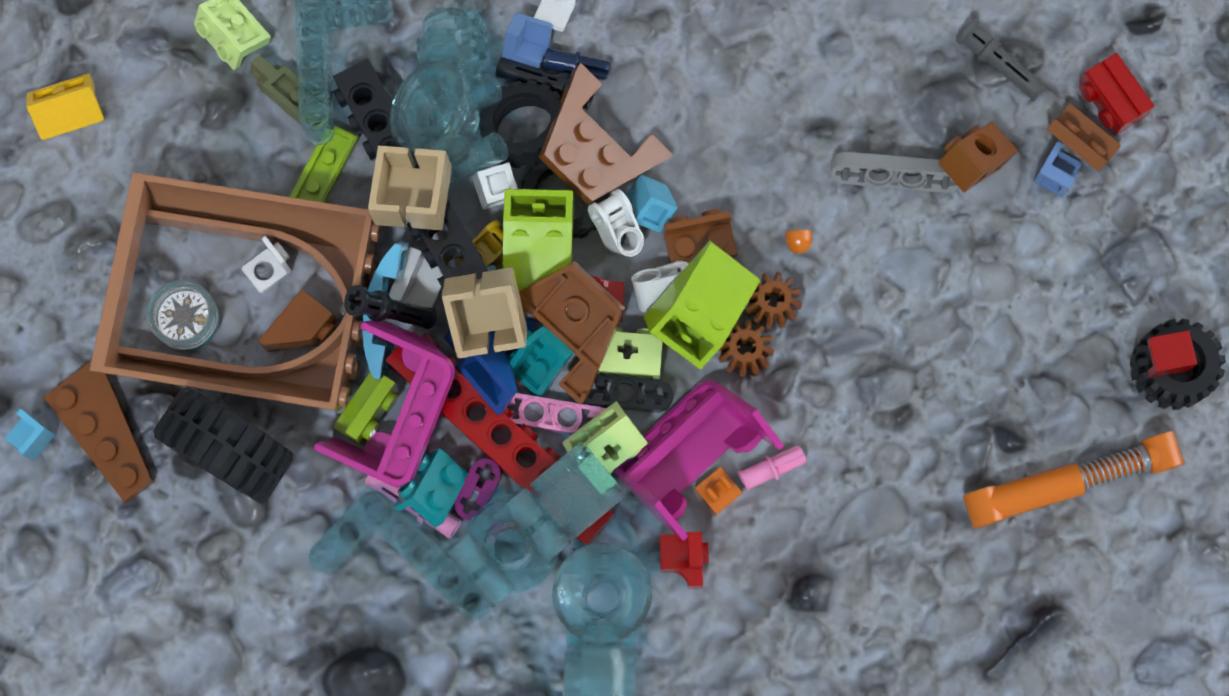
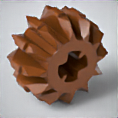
(783, 309)
(748, 360)

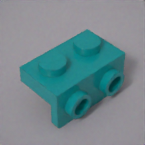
(540, 360)
(433, 487)

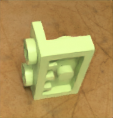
(230, 30)

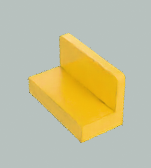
(64, 106)

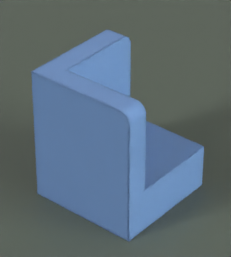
(527, 40)
(1057, 171)

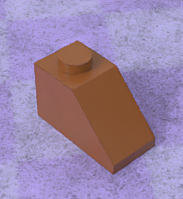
(299, 325)

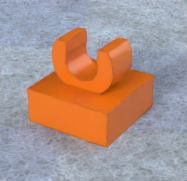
(718, 491)

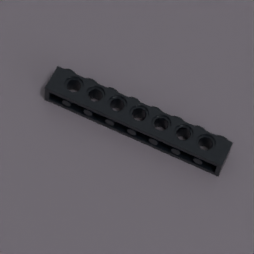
(362, 83)

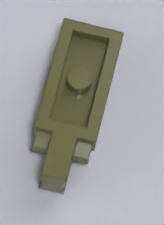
(279, 85)

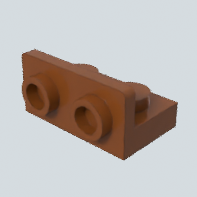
(1084, 137)
(688, 236)

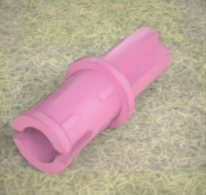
(772, 467)

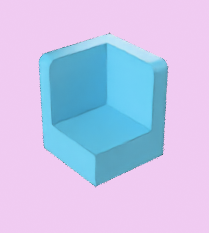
(651, 203)
(29, 435)

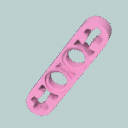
(551, 409)

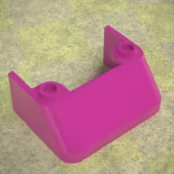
(687, 444)
(398, 454)

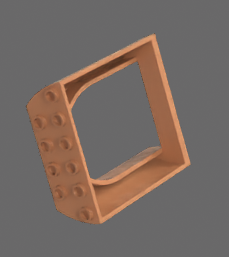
(330, 234)

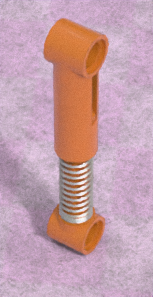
(1070, 481)

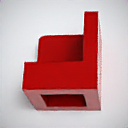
(1171, 354)

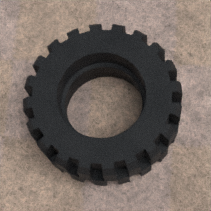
(223, 444)

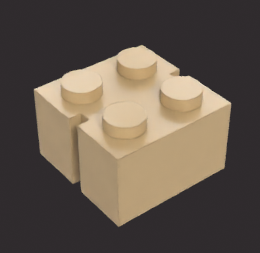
(407, 192)
(481, 307)

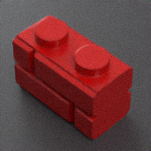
(1115, 94)

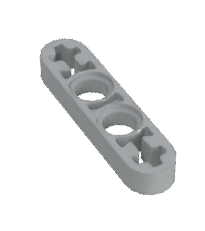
(895, 175)

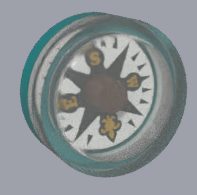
(183, 315)

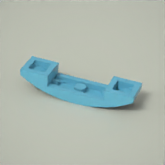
(390, 267)

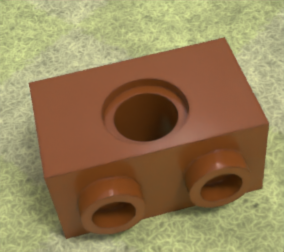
(976, 155)

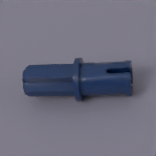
(567, 62)

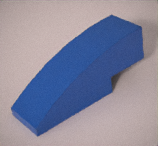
(489, 375)

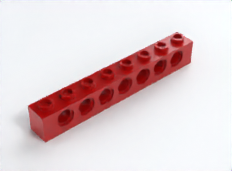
(482, 433)

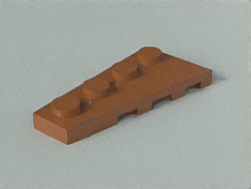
(97, 422)

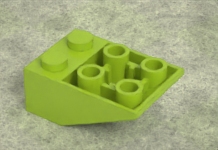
(537, 233)
(702, 305)

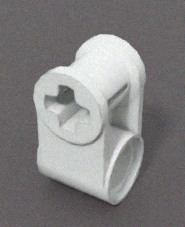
(613, 219)
(652, 283)

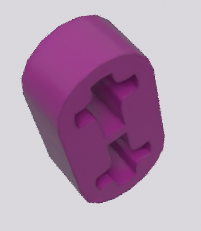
(470, 486)

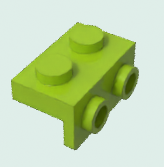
(366, 407)

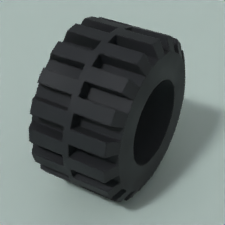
(1170, 391)

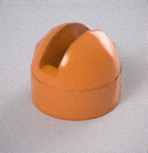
(799, 240)

